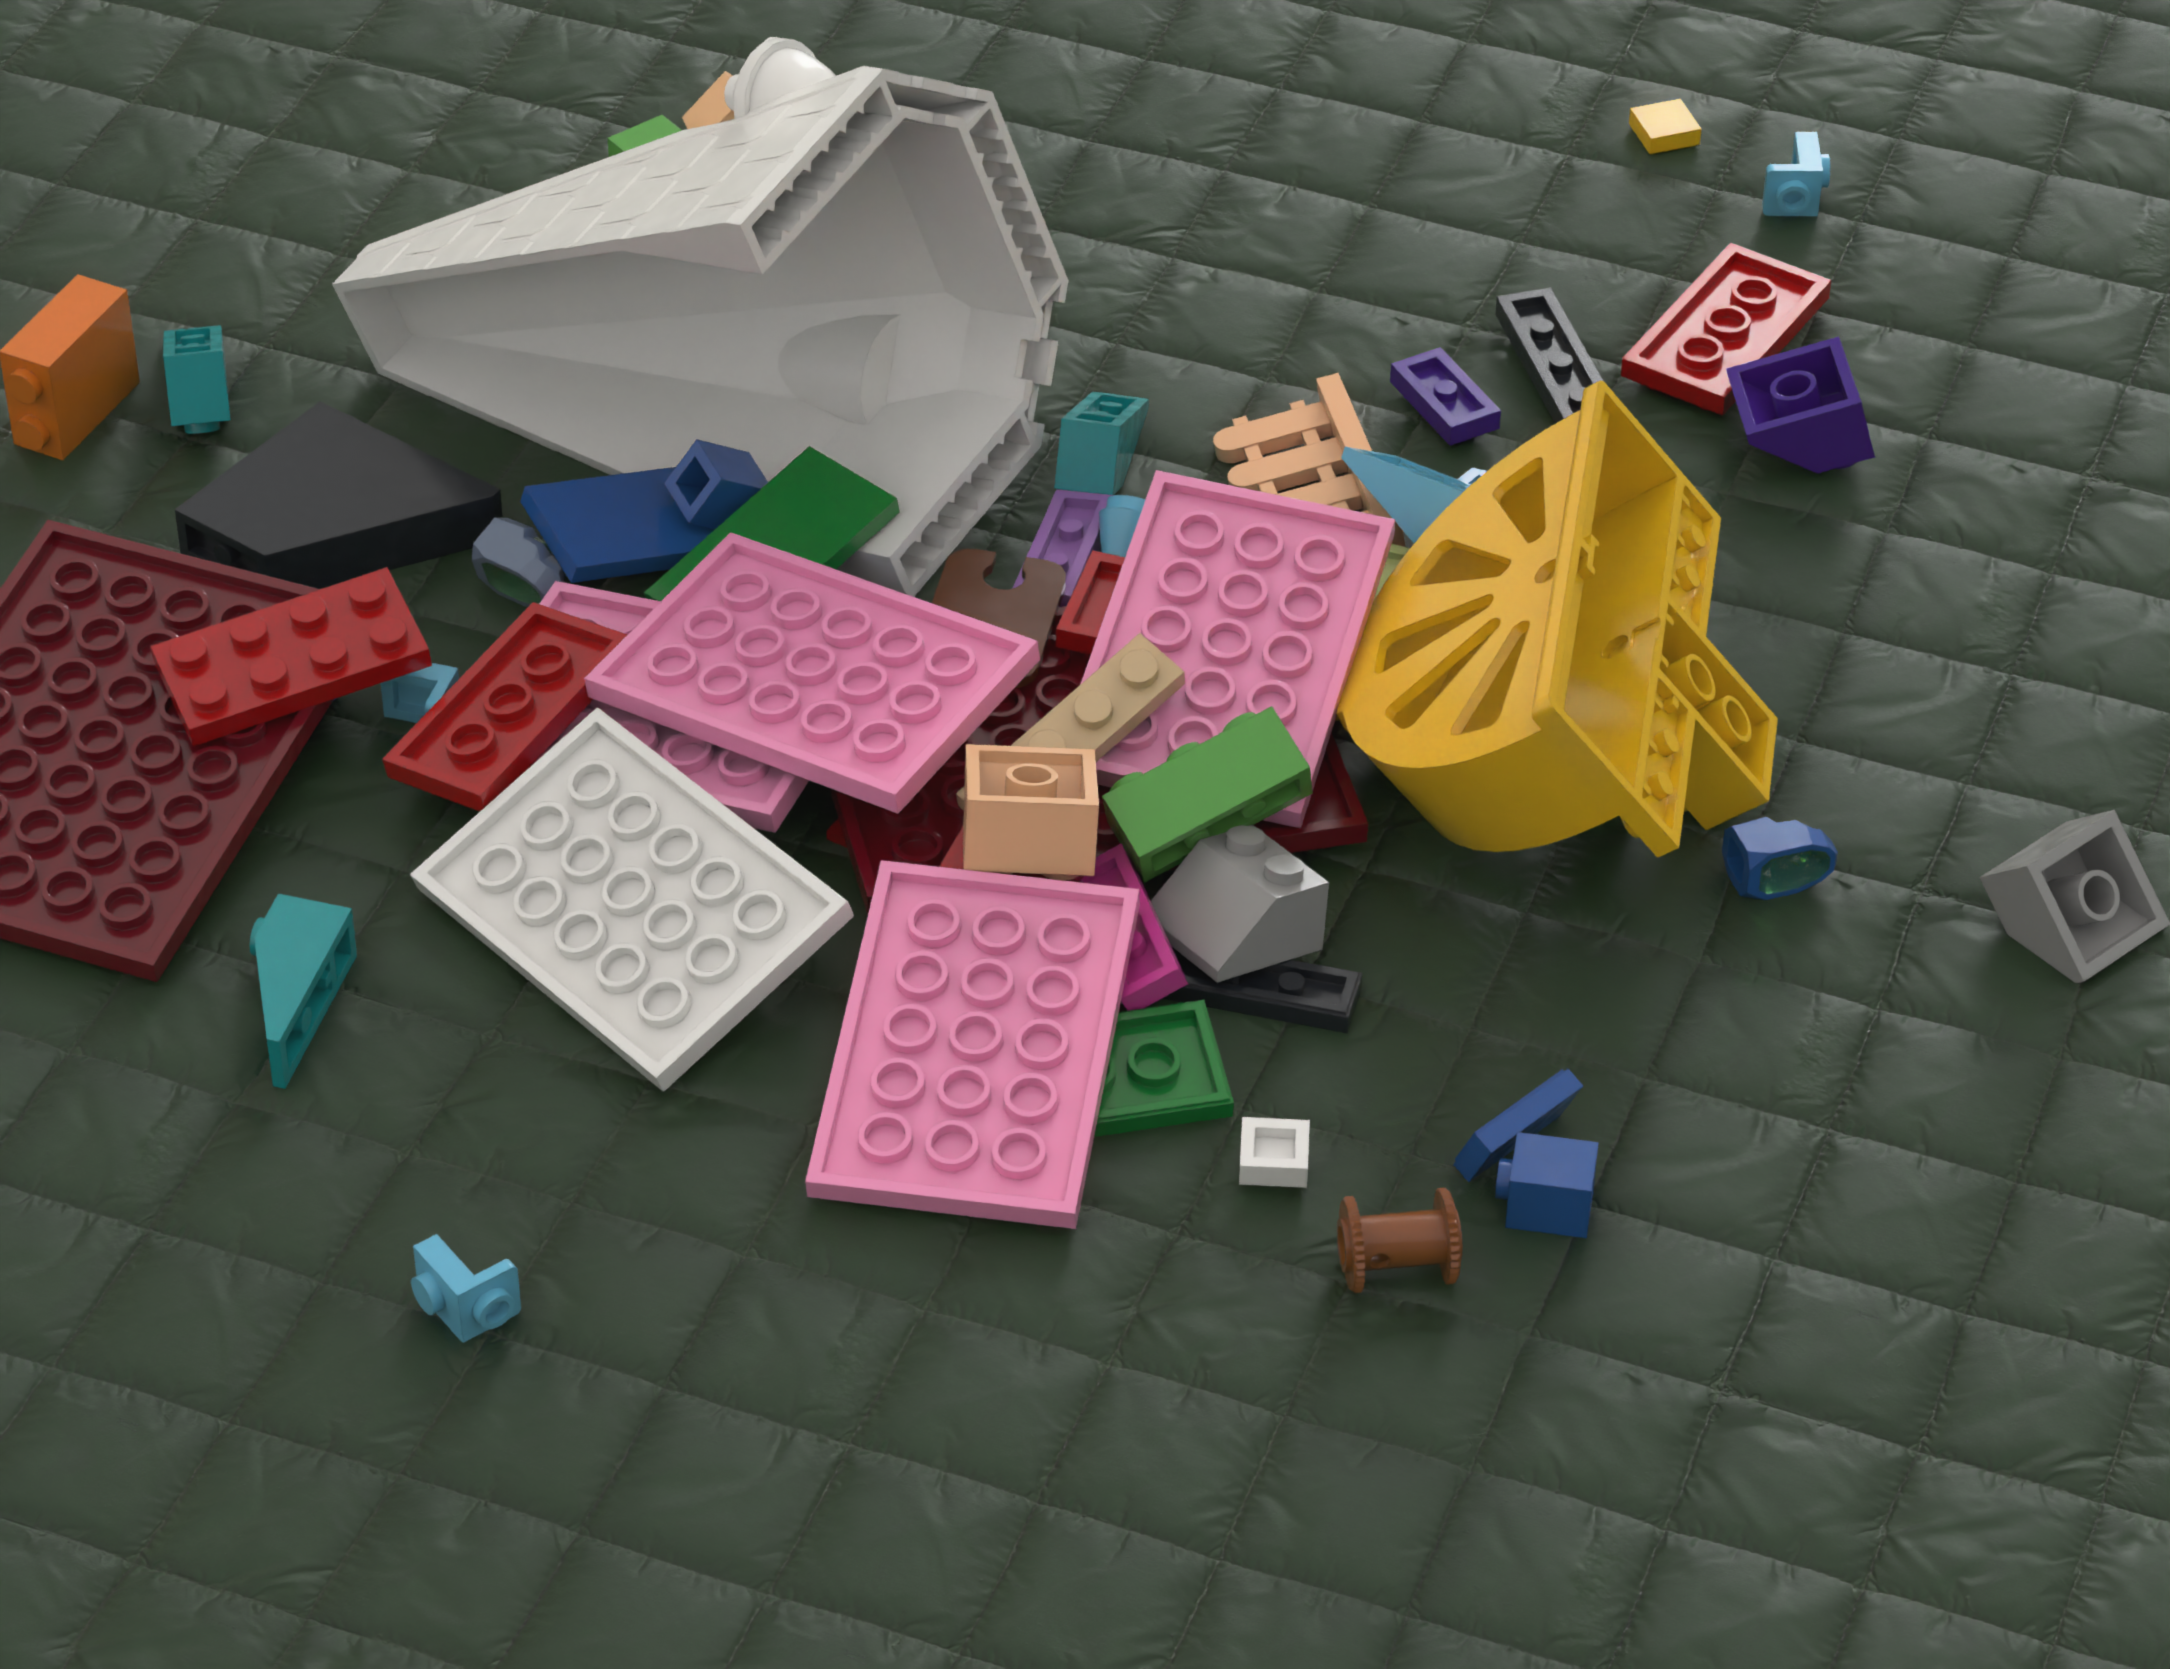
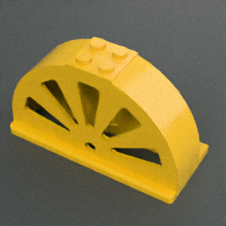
(1556, 655)

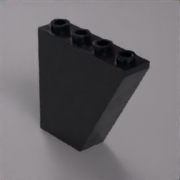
(334, 505)

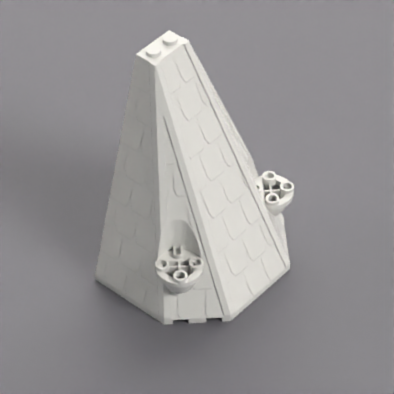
(799, 277)

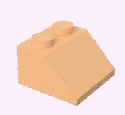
(1030, 811)

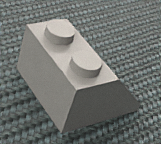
(2077, 896)
(1242, 904)

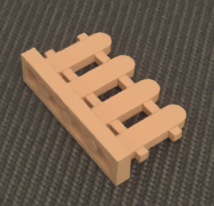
(1314, 461)

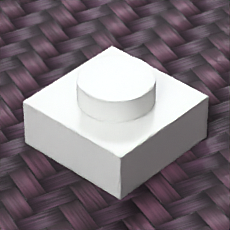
(1274, 1152)

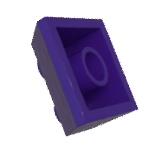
(1803, 407)

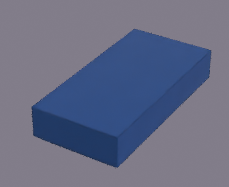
(1525, 1116)

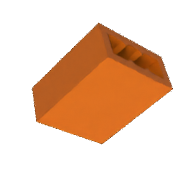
(69, 367)

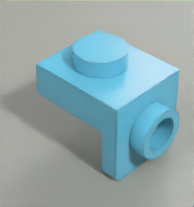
(1797, 186)
(417, 692)
(461, 1299)

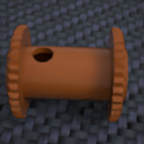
(1399, 1240)

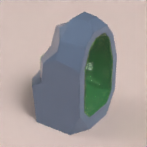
(515, 562)

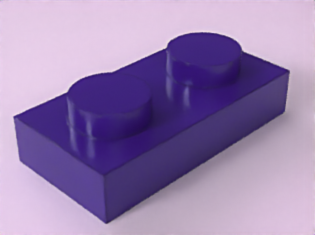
(1445, 396)

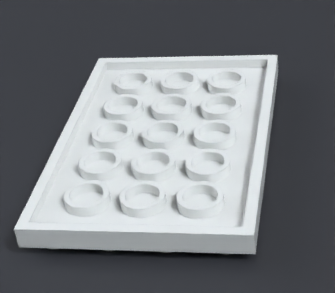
(632, 897)

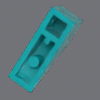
(196, 378)
(1099, 442)
(301, 963)

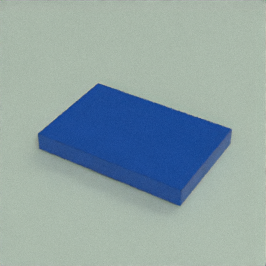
(612, 524)

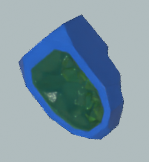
(1776, 858)

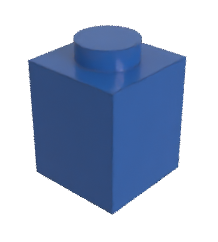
(713, 482)
(1548, 1184)

